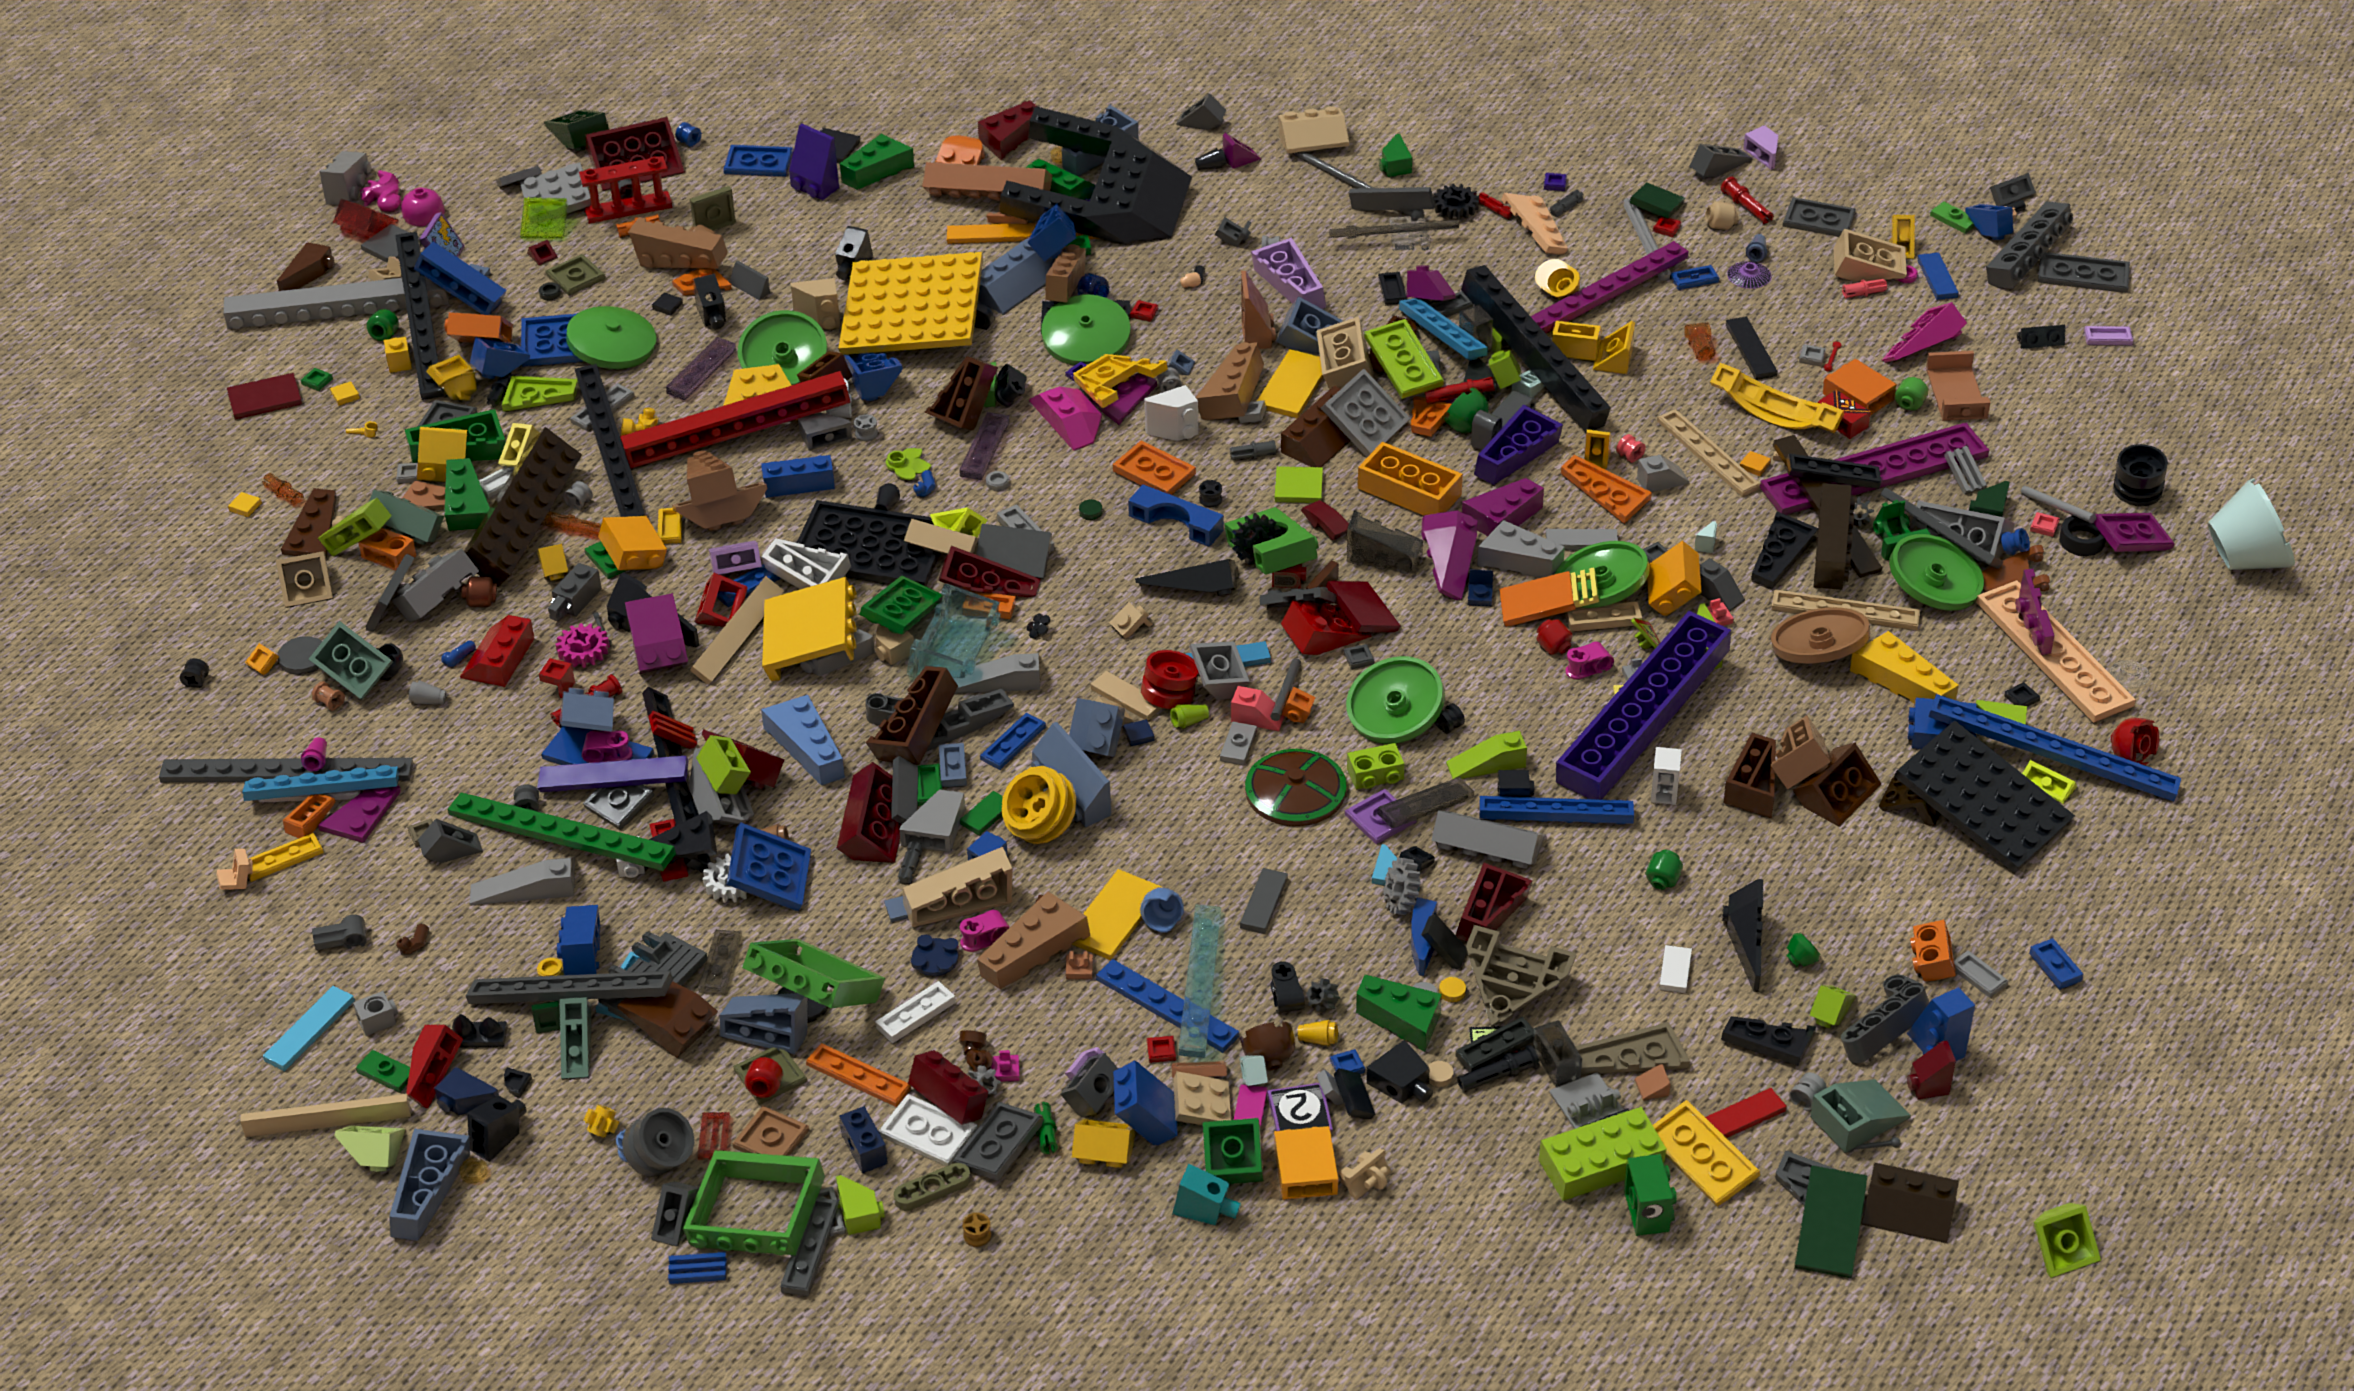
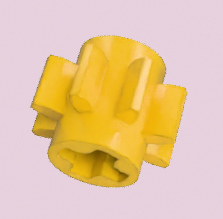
(601, 1121)

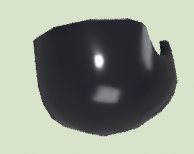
(395, 655)

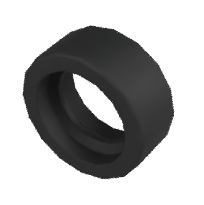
(2080, 546)

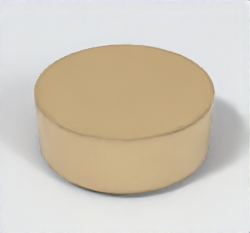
(1440, 1073)

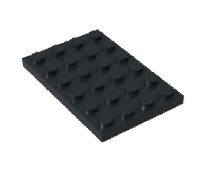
(871, 540)
(1984, 796)

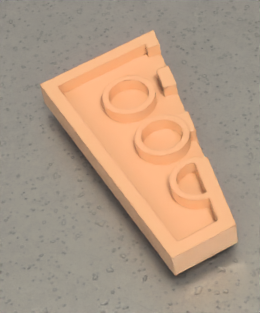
(1538, 220)

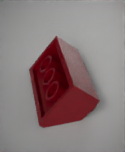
(867, 824)

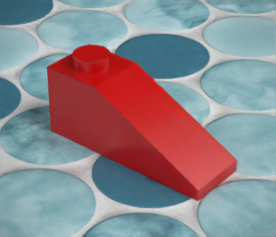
(430, 1061)

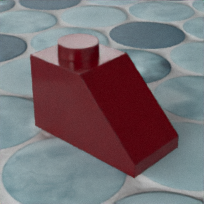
(1933, 1072)

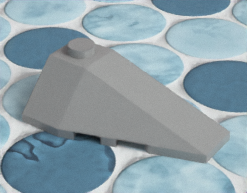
(1977, 527)
(1008, 673)
(537, 881)

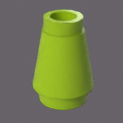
(1187, 715)

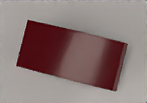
(1327, 517)

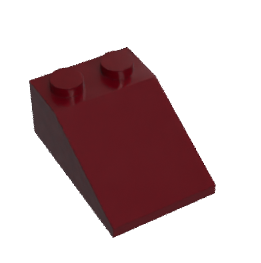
(762, 765)

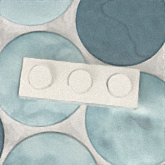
(915, 1012)

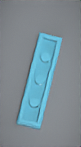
(308, 1028)

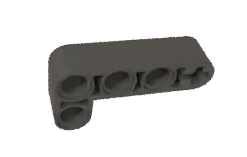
(1487, 425)
(1886, 1021)

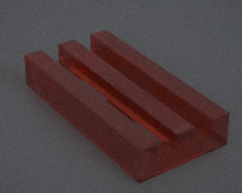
(702, 1153)

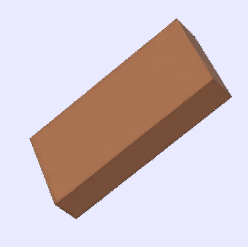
(1207, 1069)

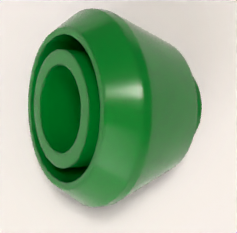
(1802, 951)

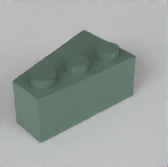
(409, 518)

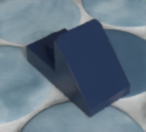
(1480, 587)

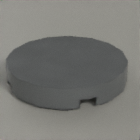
(296, 653)

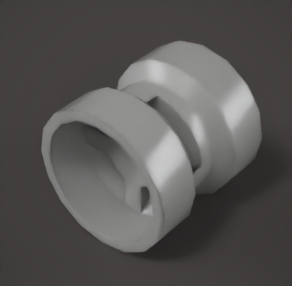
(1808, 1086)

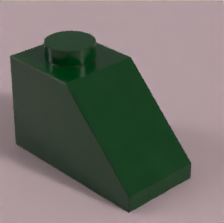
(1991, 500)

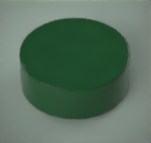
(1090, 509)

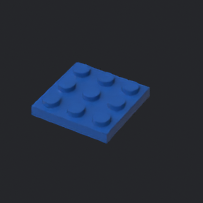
(546, 340)
(769, 866)

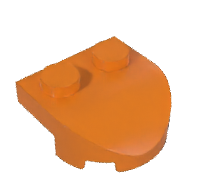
(961, 150)

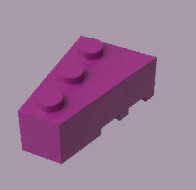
(1509, 503)

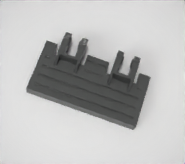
(667, 955)

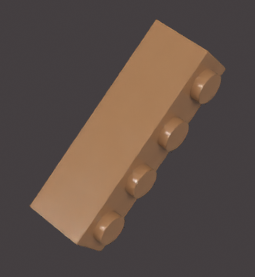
(1065, 273)

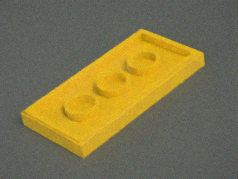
(1292, 384)
(1115, 914)
(1704, 1153)

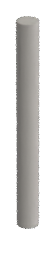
(2058, 504)

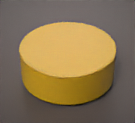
(550, 967)
(1452, 989)

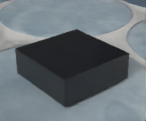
(667, 304)
(2022, 695)
(1420, 857)

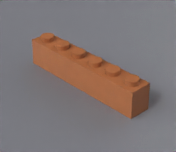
(980, 179)

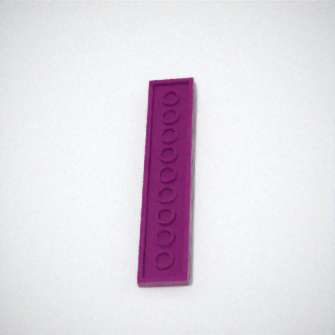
(1895, 461)

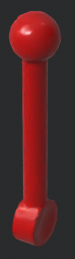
(1828, 367)

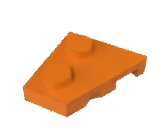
(685, 283)
(1428, 417)

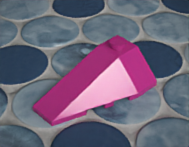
(1929, 329)

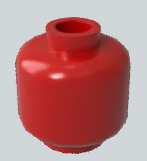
(1554, 637)
(763, 1077)

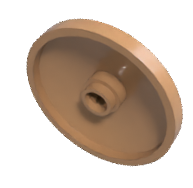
(1820, 635)

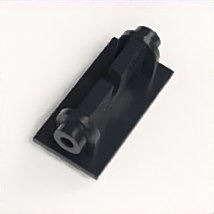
(2042, 336)

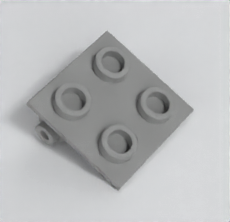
(1586, 1100)

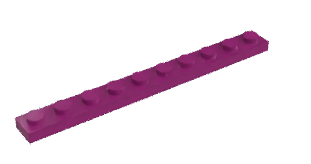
(1611, 286)

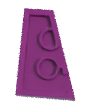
(2034, 618)
(360, 814)

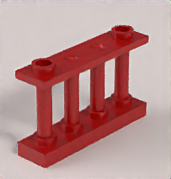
(630, 206)

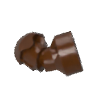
(972, 1042)

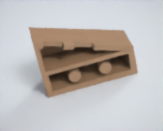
(1802, 753)

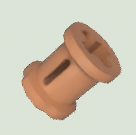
(328, 695)

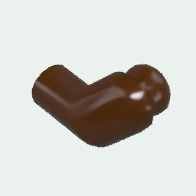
(417, 942)

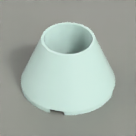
(2250, 532)

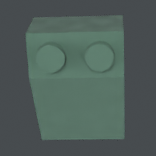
(350, 660)

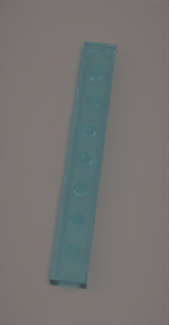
(1199, 981)

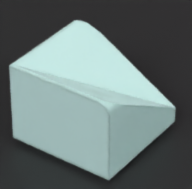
(1706, 538)
(1253, 1070)

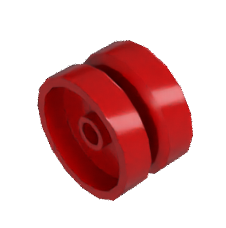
(1169, 679)

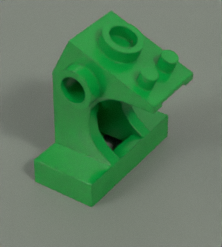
(1892, 521)

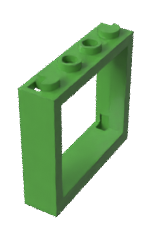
(813, 972)
(754, 1167)

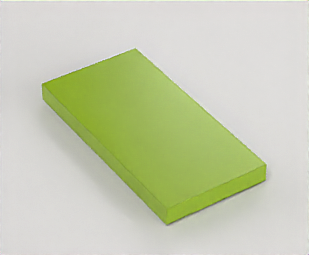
(1403, 358)

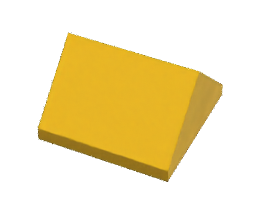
(1616, 350)

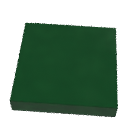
(1657, 200)

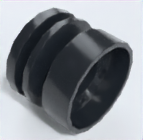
(2140, 475)

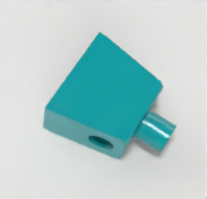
(1203, 1197)

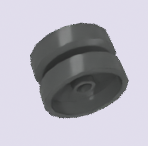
(658, 1142)

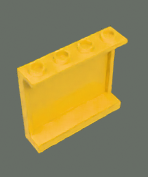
(808, 625)

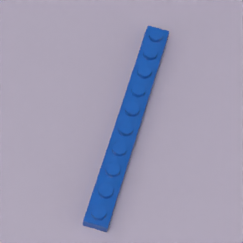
(2056, 748)

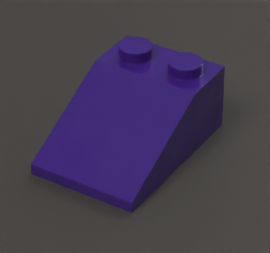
(814, 163)

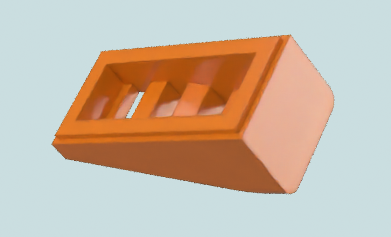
(294, 822)

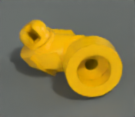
(645, 421)

